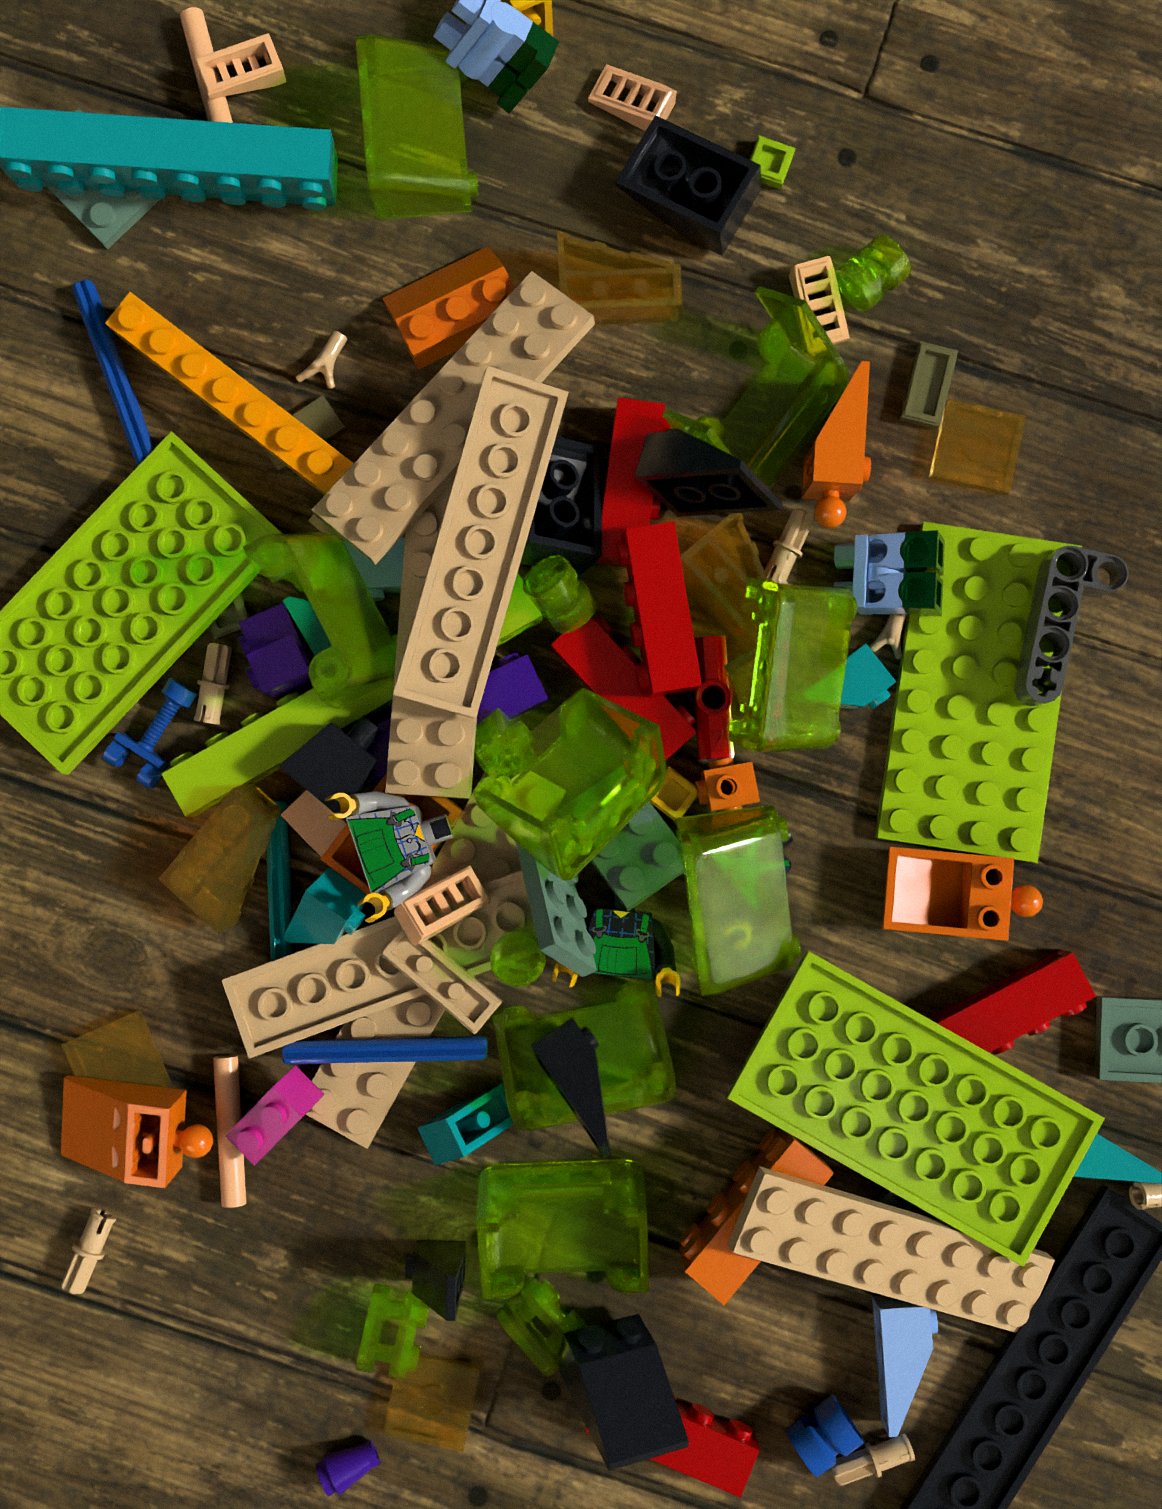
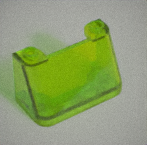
(413, 128)
(361, 643)
(796, 666)
(580, 786)
(737, 896)
(630, 1055)
(562, 1221)

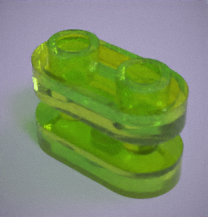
(541, 1301)
(404, 1353)

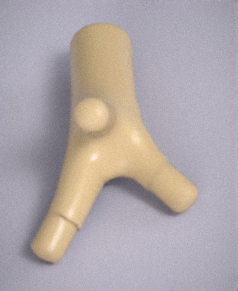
(325, 360)
(891, 635)

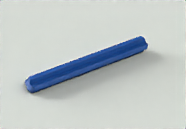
(113, 370)
(385, 1050)

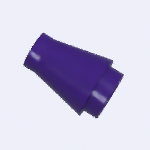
(346, 1466)

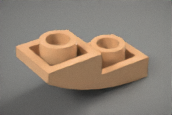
(311, 822)

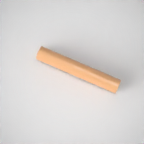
(200, 45)
(227, 1116)

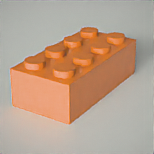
(705, 1246)

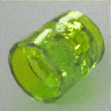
(878, 268)
(559, 594)
(517, 957)

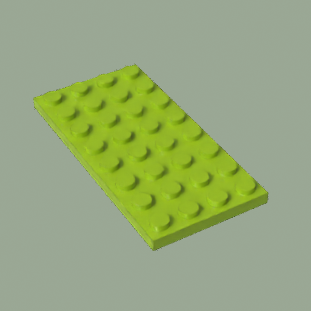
(123, 601)
(962, 750)
(915, 1108)

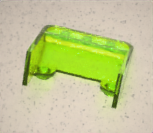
(787, 396)

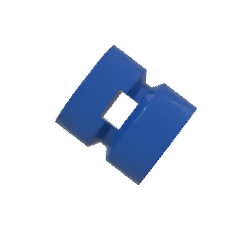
(824, 1436)

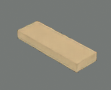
(442, 980)

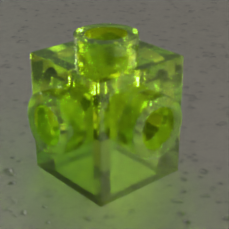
(503, 745)

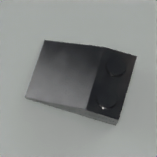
(691, 184)
(700, 478)
(568, 508)
(622, 1391)

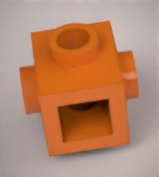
(742, 783)

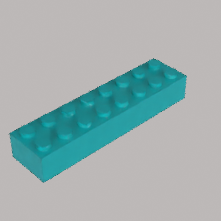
(168, 158)

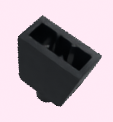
(335, 762)

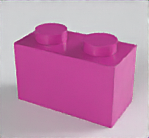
(274, 1115)

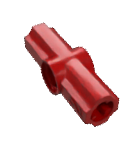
(710, 723)

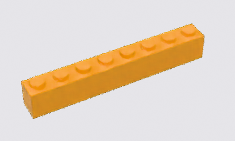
(228, 394)

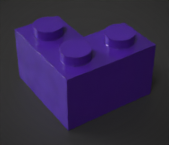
(275, 652)

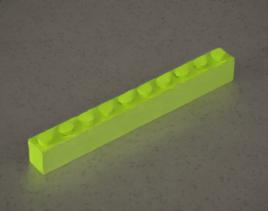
(268, 740)

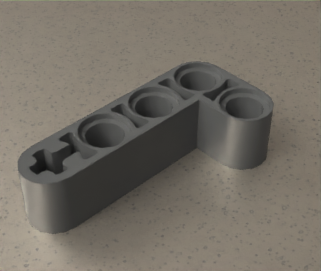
(1061, 629)

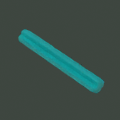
(279, 887)

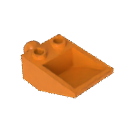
(837, 458)
(950, 894)
(129, 1130)

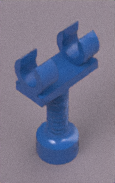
(176, 696)

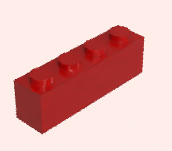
(626, 499)
(660, 609)
(613, 675)
(1020, 1003)
(716, 1451)

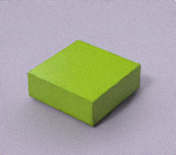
(774, 160)

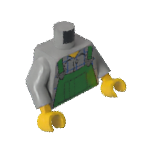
(391, 845)

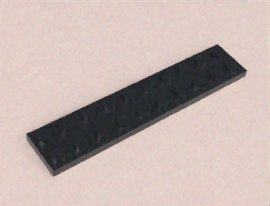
(1045, 1361)

